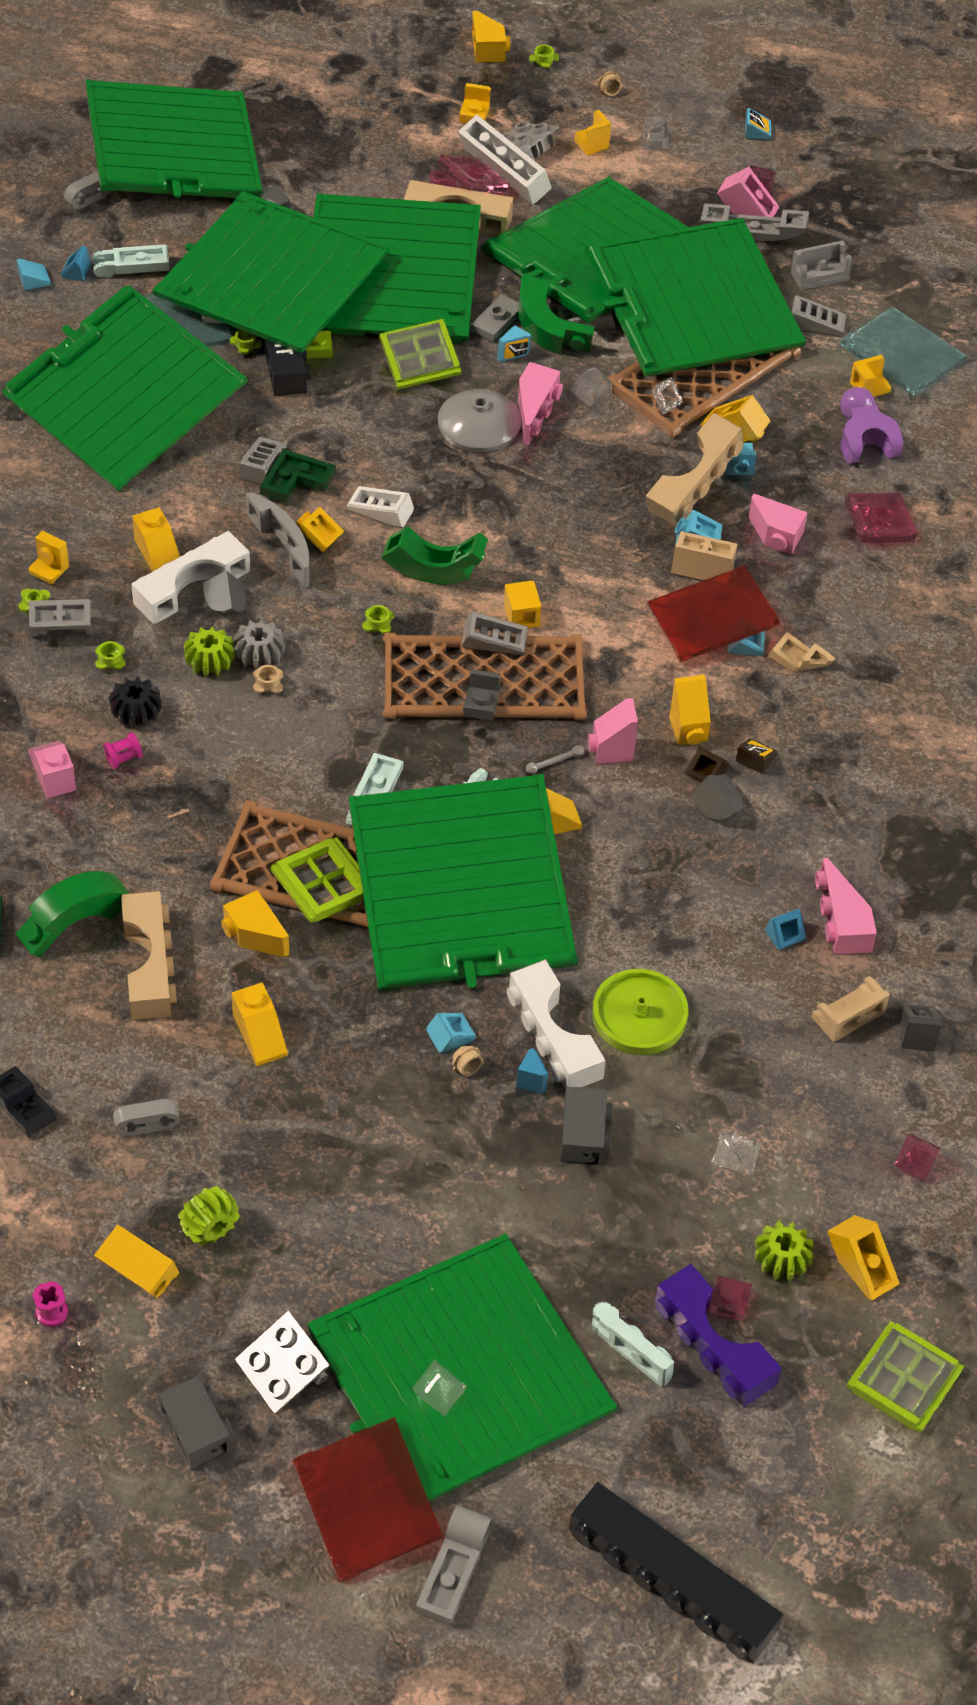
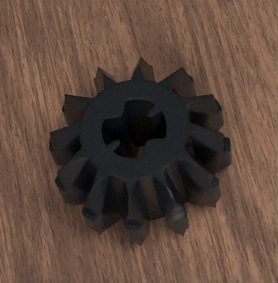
(135, 702)

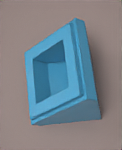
(77, 265)
(786, 929)
(532, 1073)

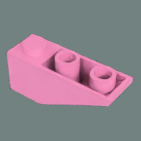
(536, 394)
(848, 914)

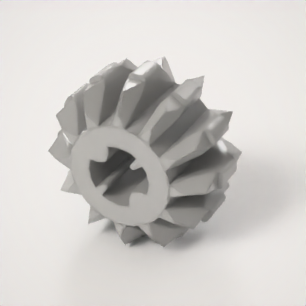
(259, 644)

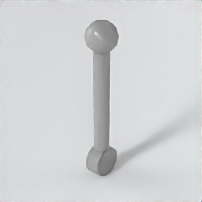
(577, 752)

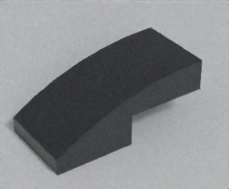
(23, 1103)

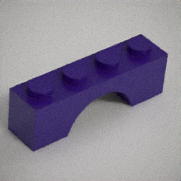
(743, 1368)

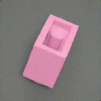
(747, 195)
(777, 523)
(615, 734)
(53, 768)

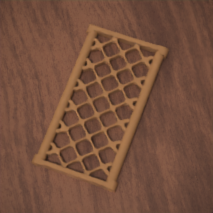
(700, 405)
(440, 707)
(296, 826)

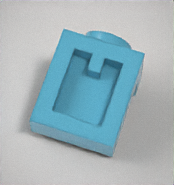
(743, 463)
(700, 525)

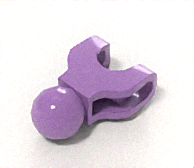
(867, 426)

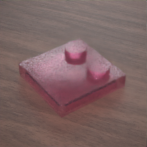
(473, 174)
(880, 517)

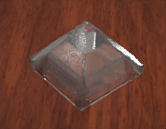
(666, 395)

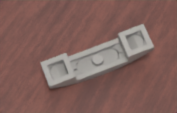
(761, 227)
(270, 516)

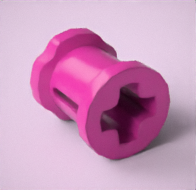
(111, 750)
(50, 1304)

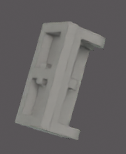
(821, 265)
(60, 615)

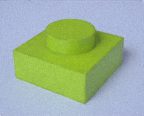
(321, 346)

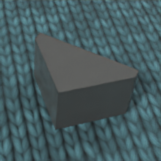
(919, 1027)

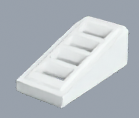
(396, 513)

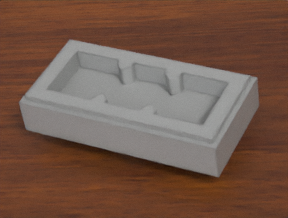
(496, 318)

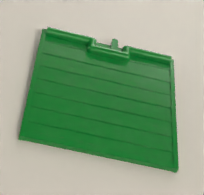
(172, 140)
(555, 242)
(271, 271)
(424, 273)
(694, 296)
(123, 386)
(461, 881)
(490, 1330)

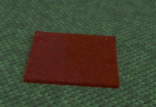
(713, 613)
(367, 1499)

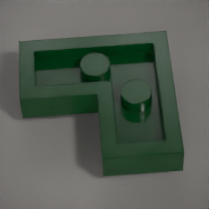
(296, 469)

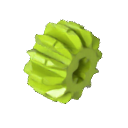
(209, 651)
(209, 1215)
(796, 1252)

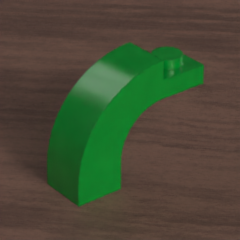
(543, 325)
(430, 562)
(67, 902)

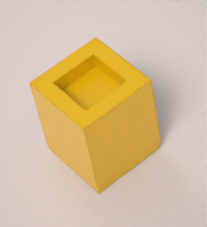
(594, 137)
(868, 375)
(522, 604)

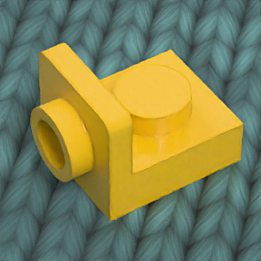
(475, 102)
(319, 528)
(51, 559)

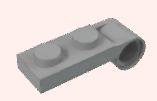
(454, 1564)

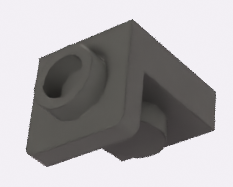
(482, 695)

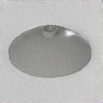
(479, 420)

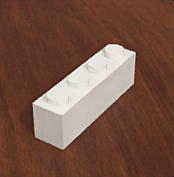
(505, 159)

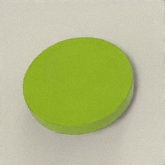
(640, 1011)

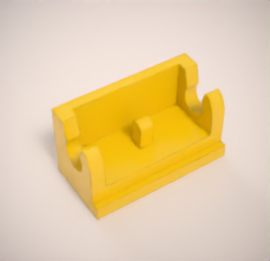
(137, 1261)

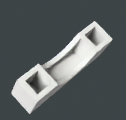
(158, 591)
(572, 1057)

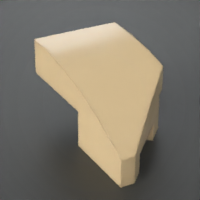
(799, 657)

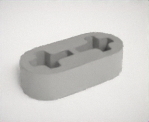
(84, 192)
(146, 1117)

